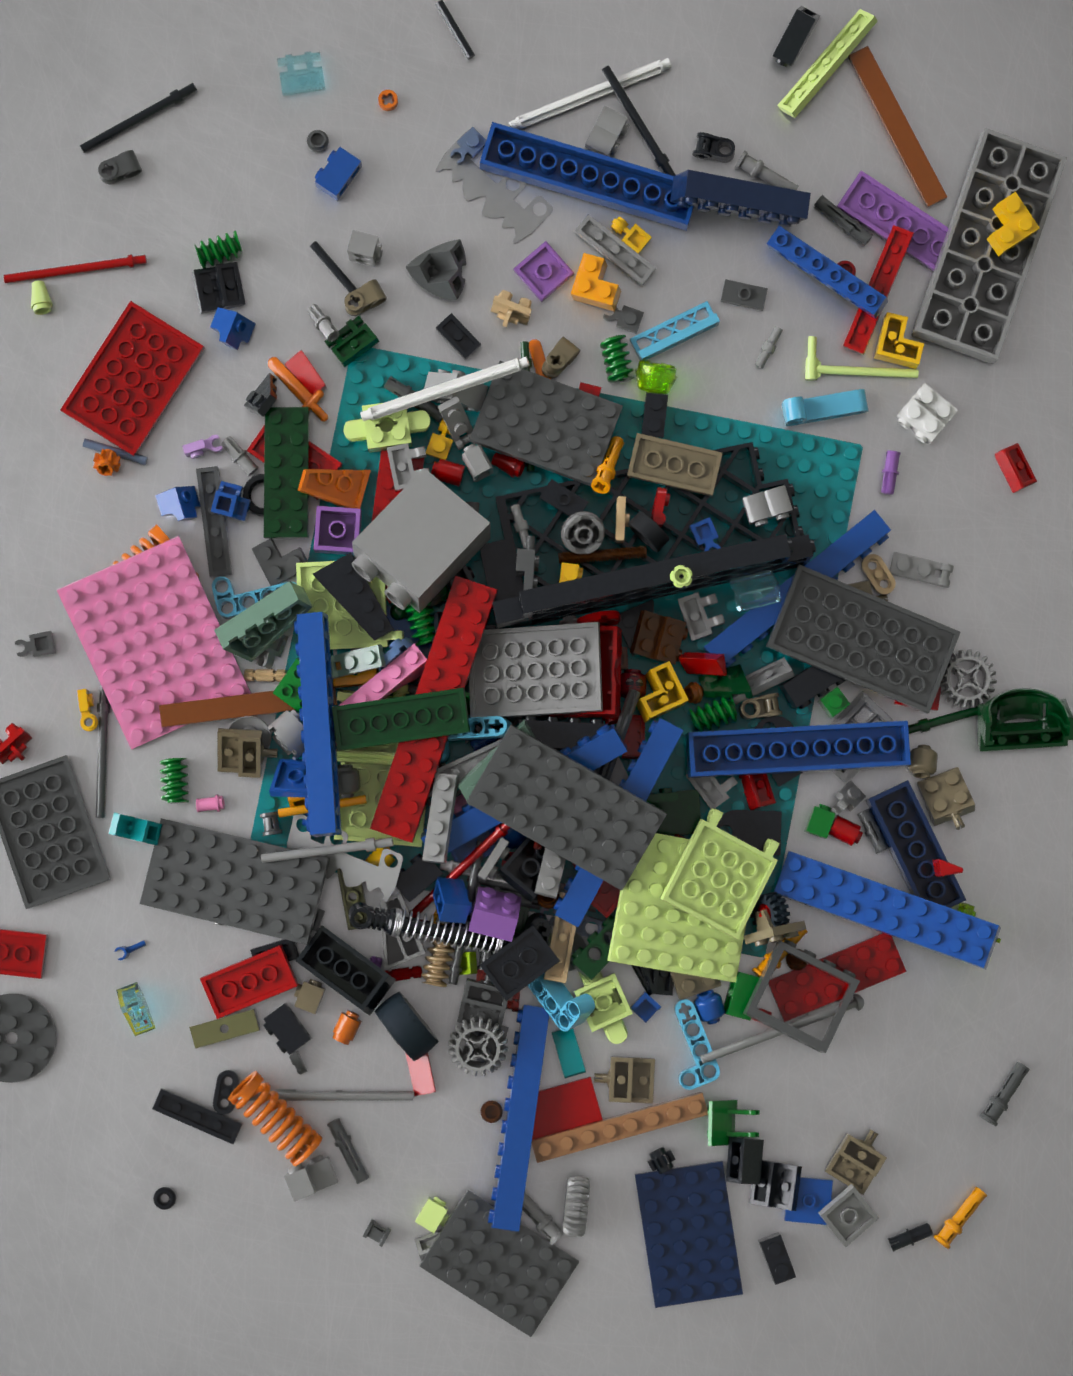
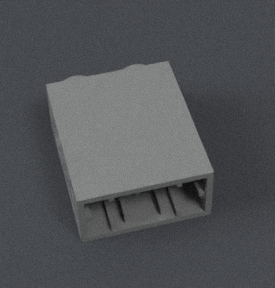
(419, 542)

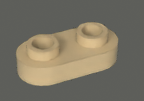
(880, 573)

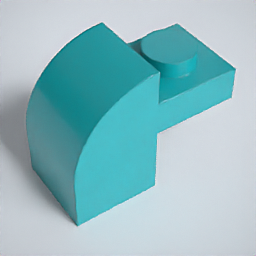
(135, 829)

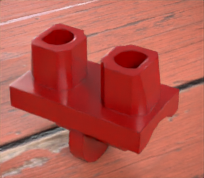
(14, 744)

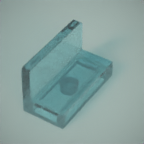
(756, 590)

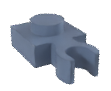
(470, 143)

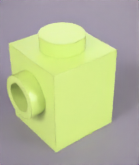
(433, 1214)

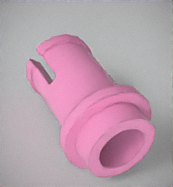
(211, 803)

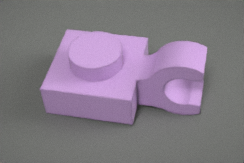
(197, 448)

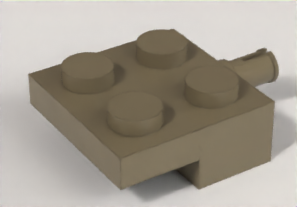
(242, 752)
(947, 797)
(629, 1079)
(856, 1162)

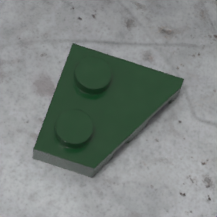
(726, 686)

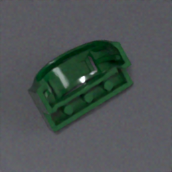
(1024, 703)

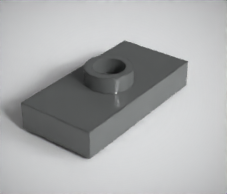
(744, 295)

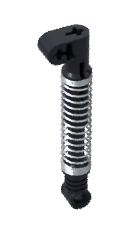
(395, 921)

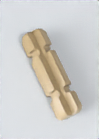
(264, 675)

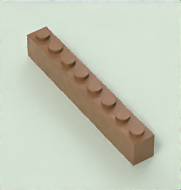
(620, 1127)

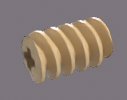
(437, 964)

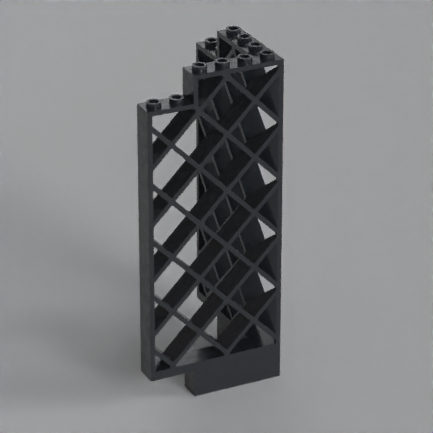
(617, 588)

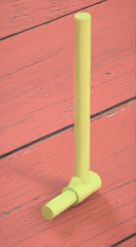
(815, 369)

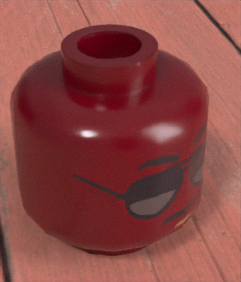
(633, 680)

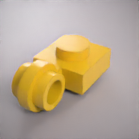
(635, 237)
(440, 445)
(86, 701)

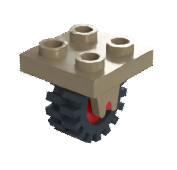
(772, 921)

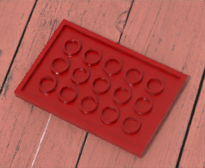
(132, 378)

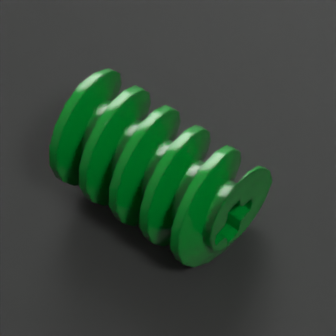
(219, 249)
(616, 359)
(423, 624)
(713, 714)
(174, 780)

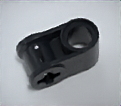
(712, 147)

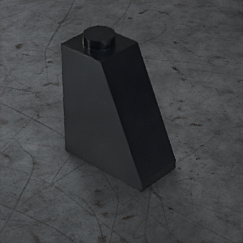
(795, 36)

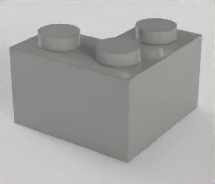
(470, 398)
(310, 1178)

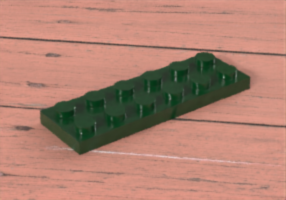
(284, 461)
(401, 719)

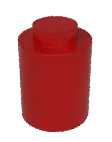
(448, 472)
(845, 831)

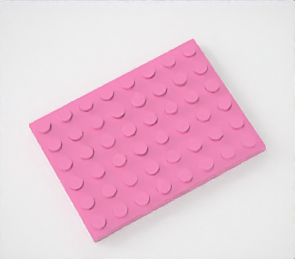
(151, 638)

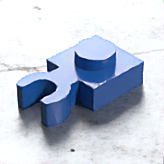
(705, 533)

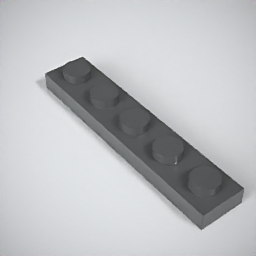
(213, 524)

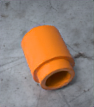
(346, 1027)

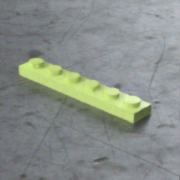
(827, 63)

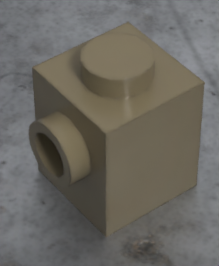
(309, 995)

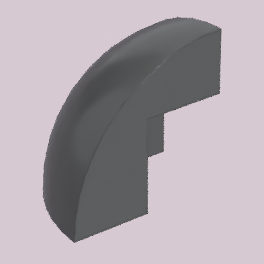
(440, 270)

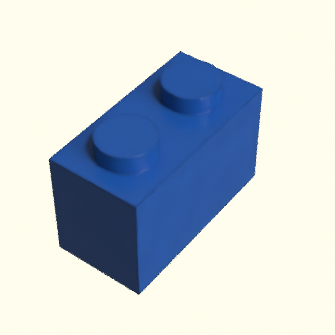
(338, 173)
(451, 900)

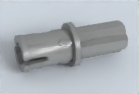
(323, 323)
(239, 456)

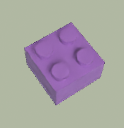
(336, 529)
(495, 913)

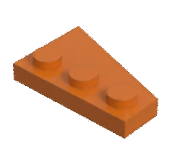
(335, 486)

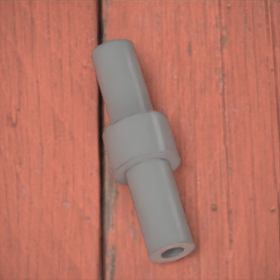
(768, 347)
(520, 524)

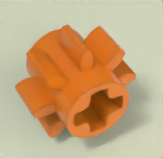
(106, 462)

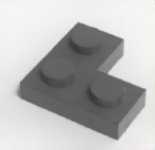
(277, 567)

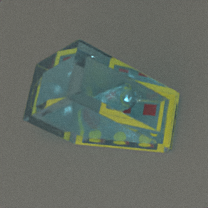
(135, 1009)

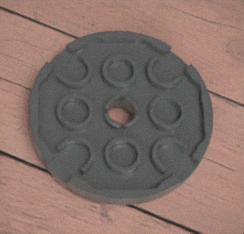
(35, 1037)

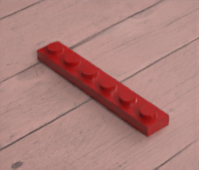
(882, 281)

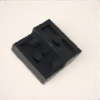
(218, 287)
(777, 1186)

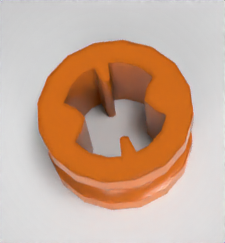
(386, 93)

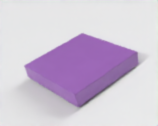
(543, 271)

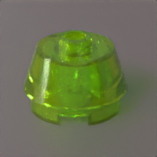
(655, 377)

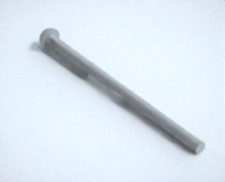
(812, 1017)
(292, 1095)

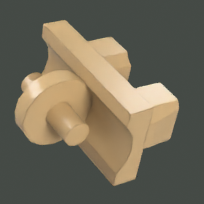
(511, 311)

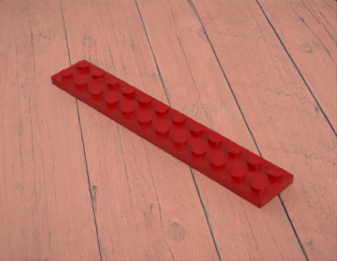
(445, 669)

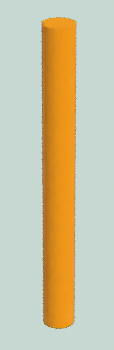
(301, 809)

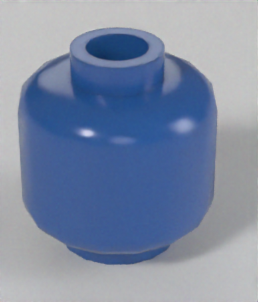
(709, 1006)

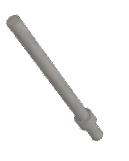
(369, 844)

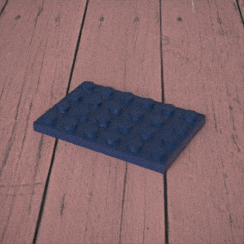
(688, 1234)

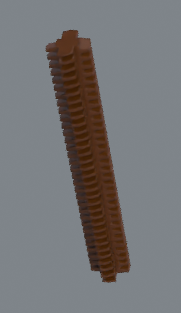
(603, 554)

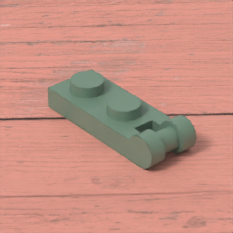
(358, 661)

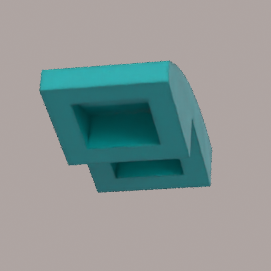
(568, 1052)

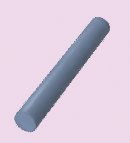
(123, 454)

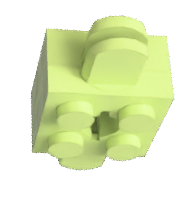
(387, 430)
(609, 1006)

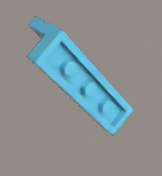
(679, 336)

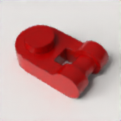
(661, 499)

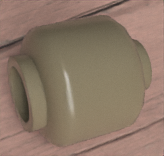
(923, 761)

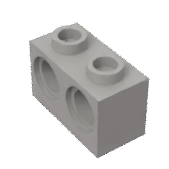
(364, 248)

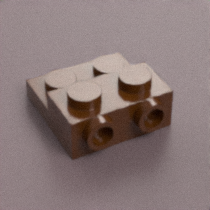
(659, 637)

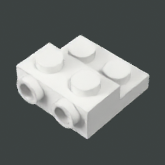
(926, 414)

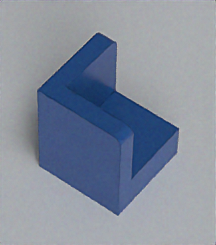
(645, 1007)

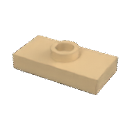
(622, 519)

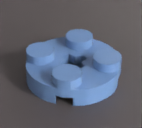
(397, 648)

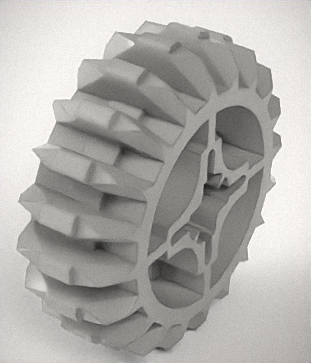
(974, 685)
(471, 1039)
(576, 1206)

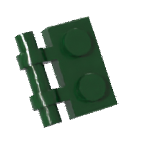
(355, 344)

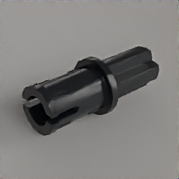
(911, 1236)

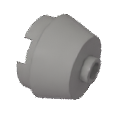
(582, 532)

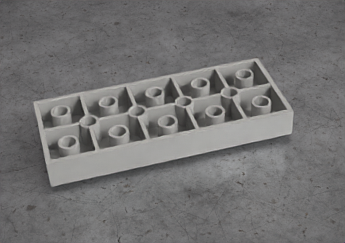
(972, 287)

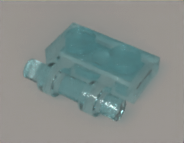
(304, 79)

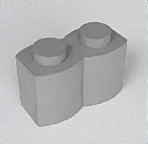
(606, 132)
(477, 462)
(767, 505)

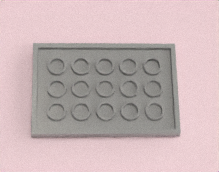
(537, 671)

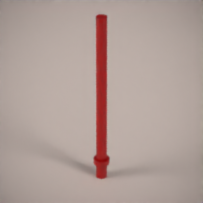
(129, 261)
(501, 830)

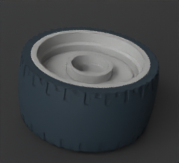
(406, 1026)

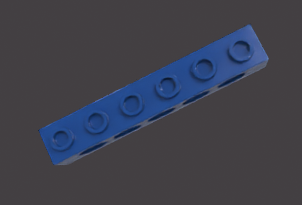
(827, 272)

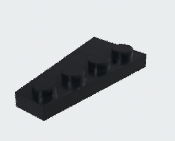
(355, 596)

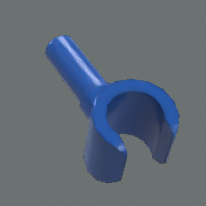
(127, 950)

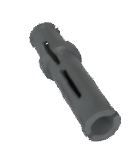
(843, 220)
(401, 390)
(335, 1126)

